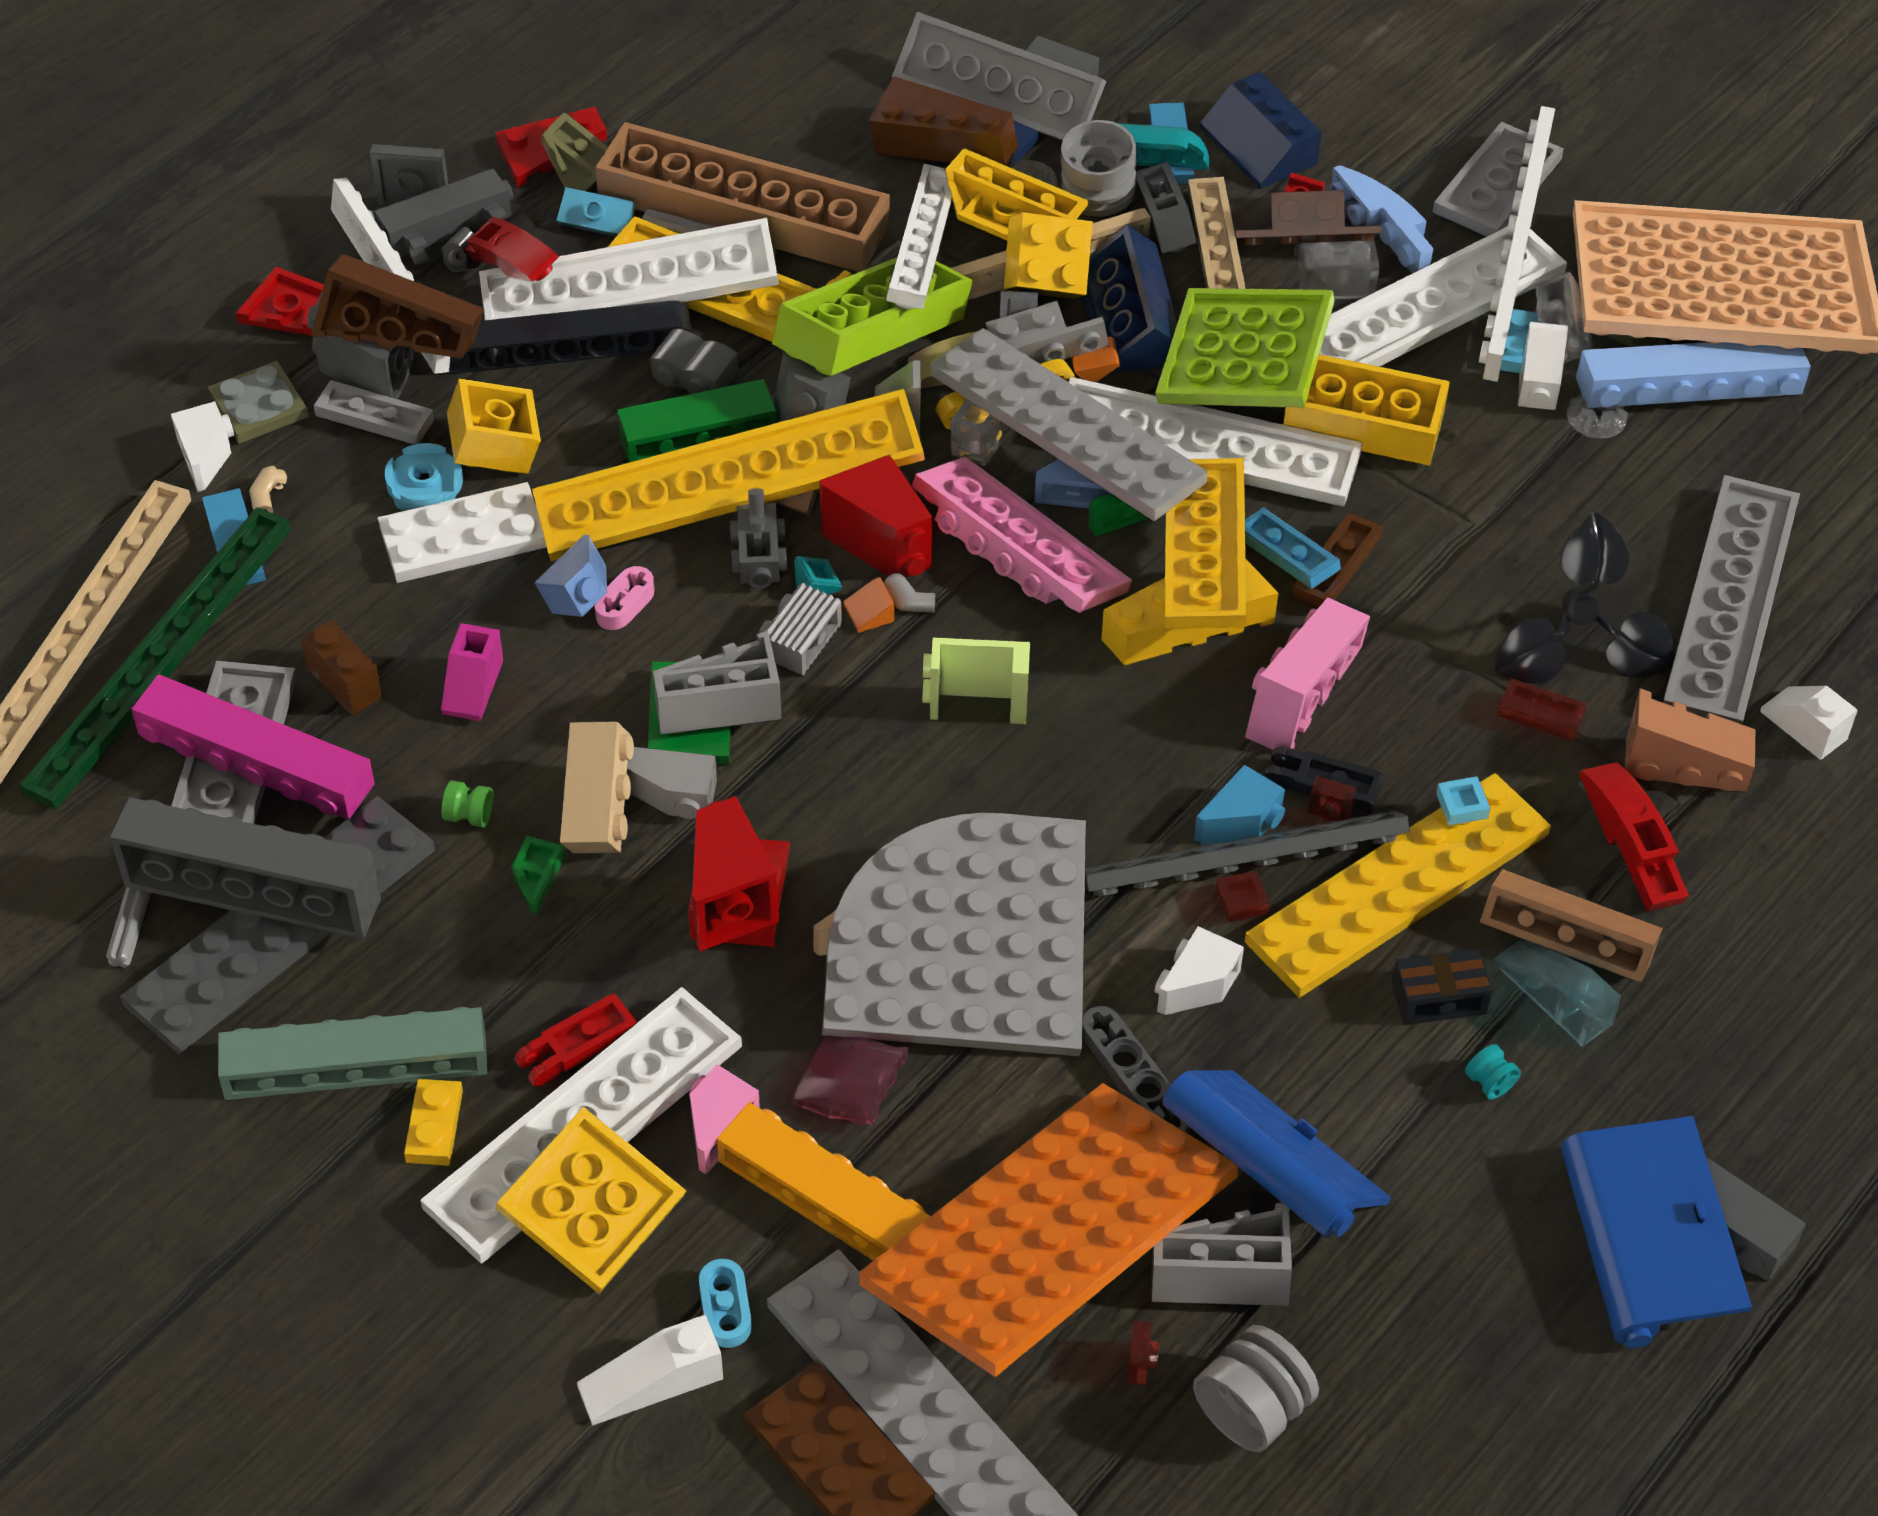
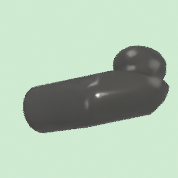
(453, 250)

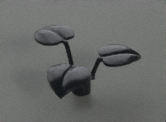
(1589, 555)

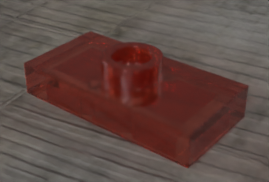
(1542, 709)

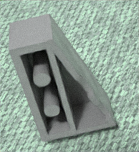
(719, 690)
(1226, 1261)

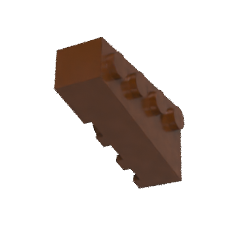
(939, 125)

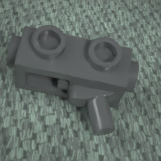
(758, 538)

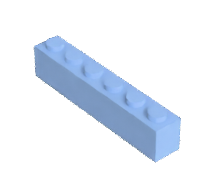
(1689, 373)

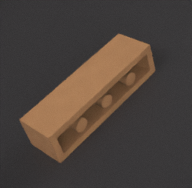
(1571, 925)

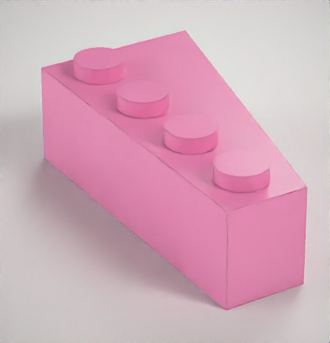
(1304, 673)

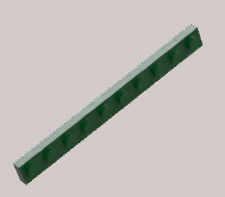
(157, 654)

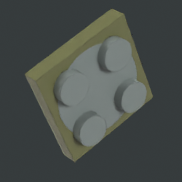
(258, 401)

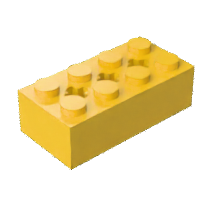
(1374, 405)

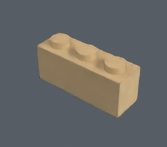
(596, 787)

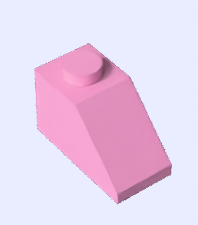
(714, 1105)

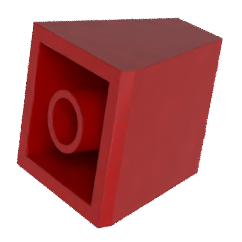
(877, 518)
(731, 876)

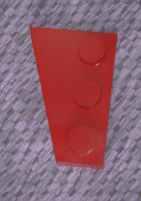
(523, 148)

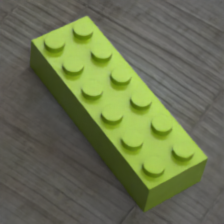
(855, 323)

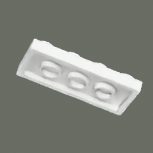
(462, 532)

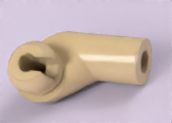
(262, 486)

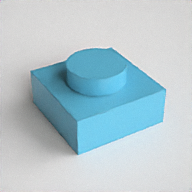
(1463, 800)

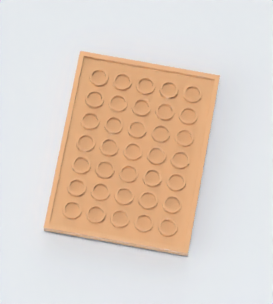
(1725, 277)

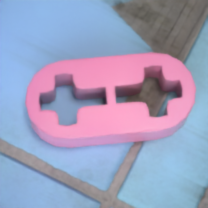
(629, 601)

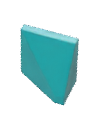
(817, 574)

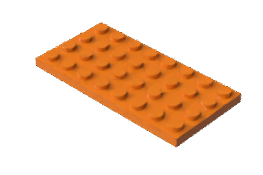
(1047, 1228)

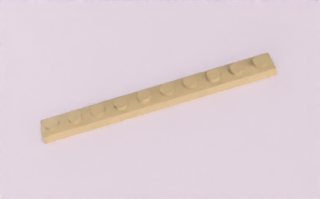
(87, 618)

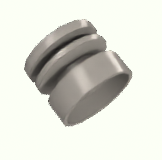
(1099, 166)
(1256, 1388)

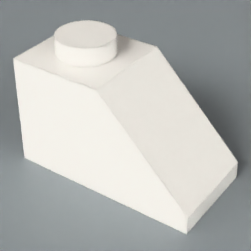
(1542, 365)
(203, 441)
(1812, 717)

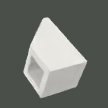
(1201, 972)

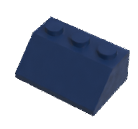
(1262, 131)

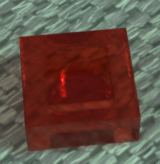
(1331, 800)
(1242, 896)
(1142, 1352)

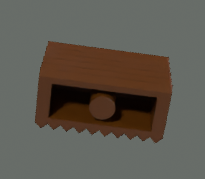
(341, 667)

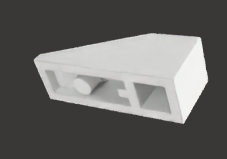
(654, 1371)

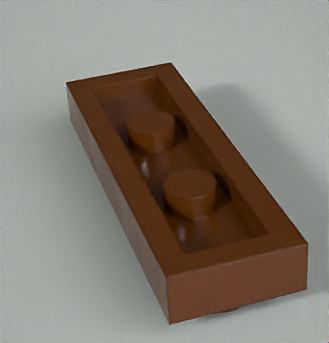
(1351, 545)

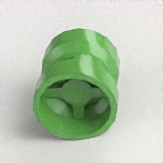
(464, 803)

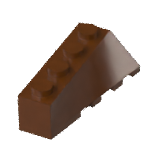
(393, 311)

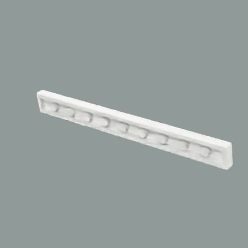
(1514, 249)

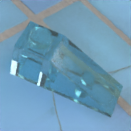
(1562, 988)

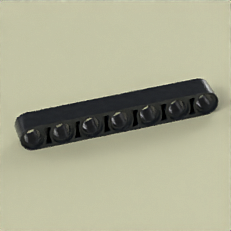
(572, 336)

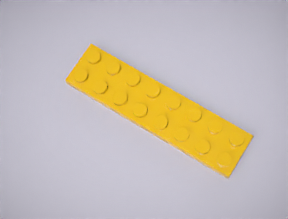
(1392, 889)

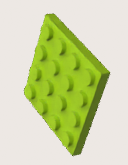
(1245, 347)

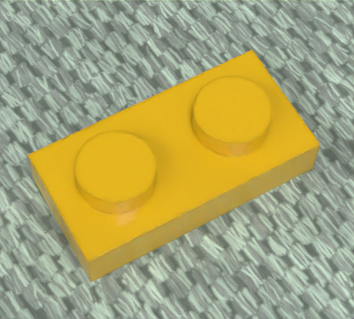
(433, 1122)

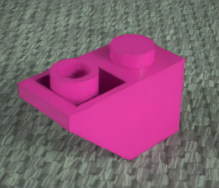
(471, 671)

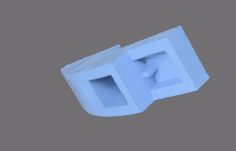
(1376, 205)

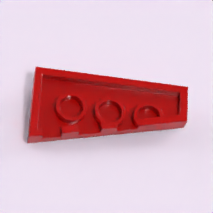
(281, 302)

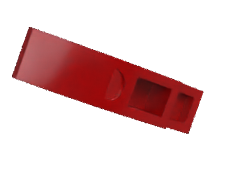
(512, 250)
(1640, 832)

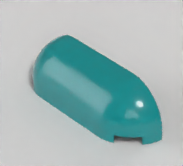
(1168, 144)

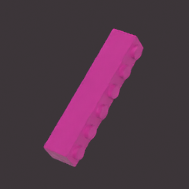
(253, 747)

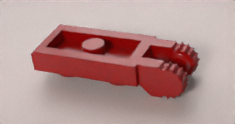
(575, 1039)

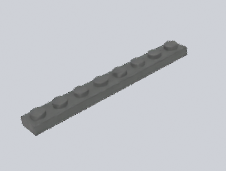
(1260, 849)

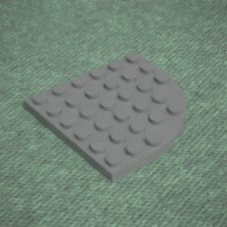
(964, 937)

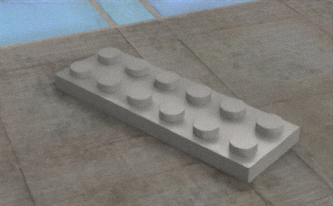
(998, 75)
(257, 689)

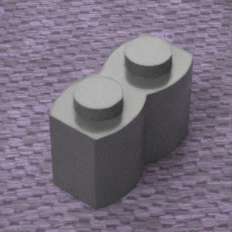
(692, 363)

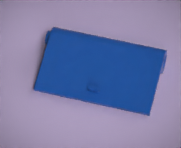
(1273, 1148)
(1642, 1230)

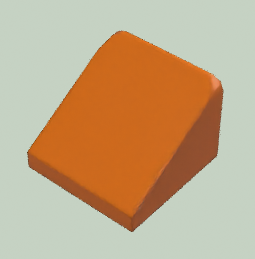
(1098, 363)
(870, 606)

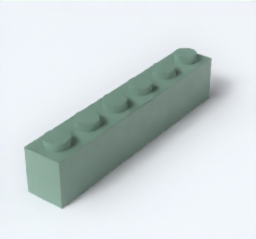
(352, 1053)

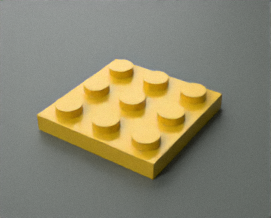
(590, 1200)

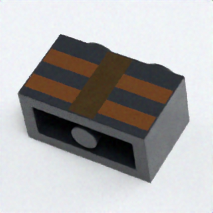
(1441, 986)

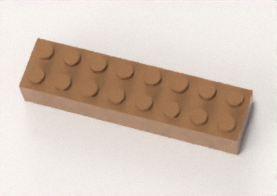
(722, 188)

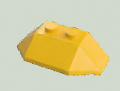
(991, 193)

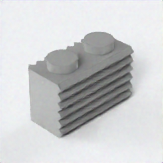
(802, 627)

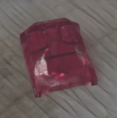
(849, 1078)

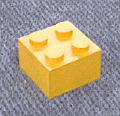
(1048, 255)
(493, 426)

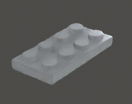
(1486, 186)

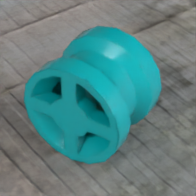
(1493, 1071)

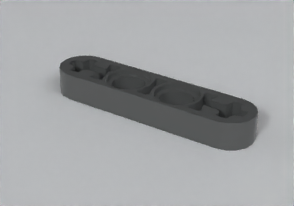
(1128, 1077)

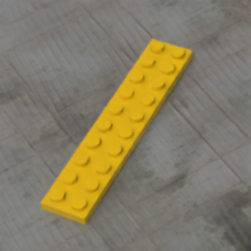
(718, 474)

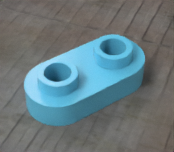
(728, 1305)

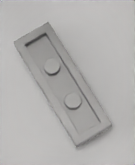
(374, 412)

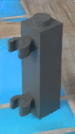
(443, 212)

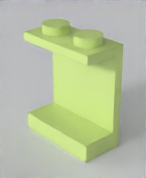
(977, 670)

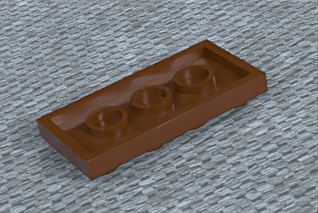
(836, 1449)

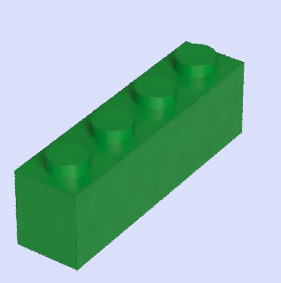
(694, 419)

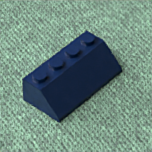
(1133, 298)

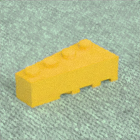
(1137, 629)

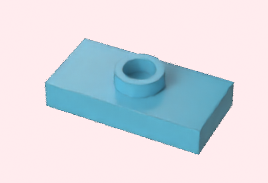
(594, 212)

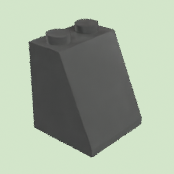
(362, 363)

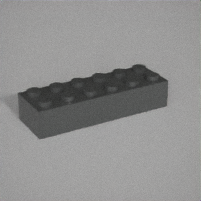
(246, 867)

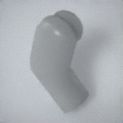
(905, 596)

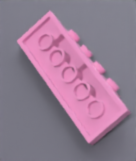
(1018, 537)

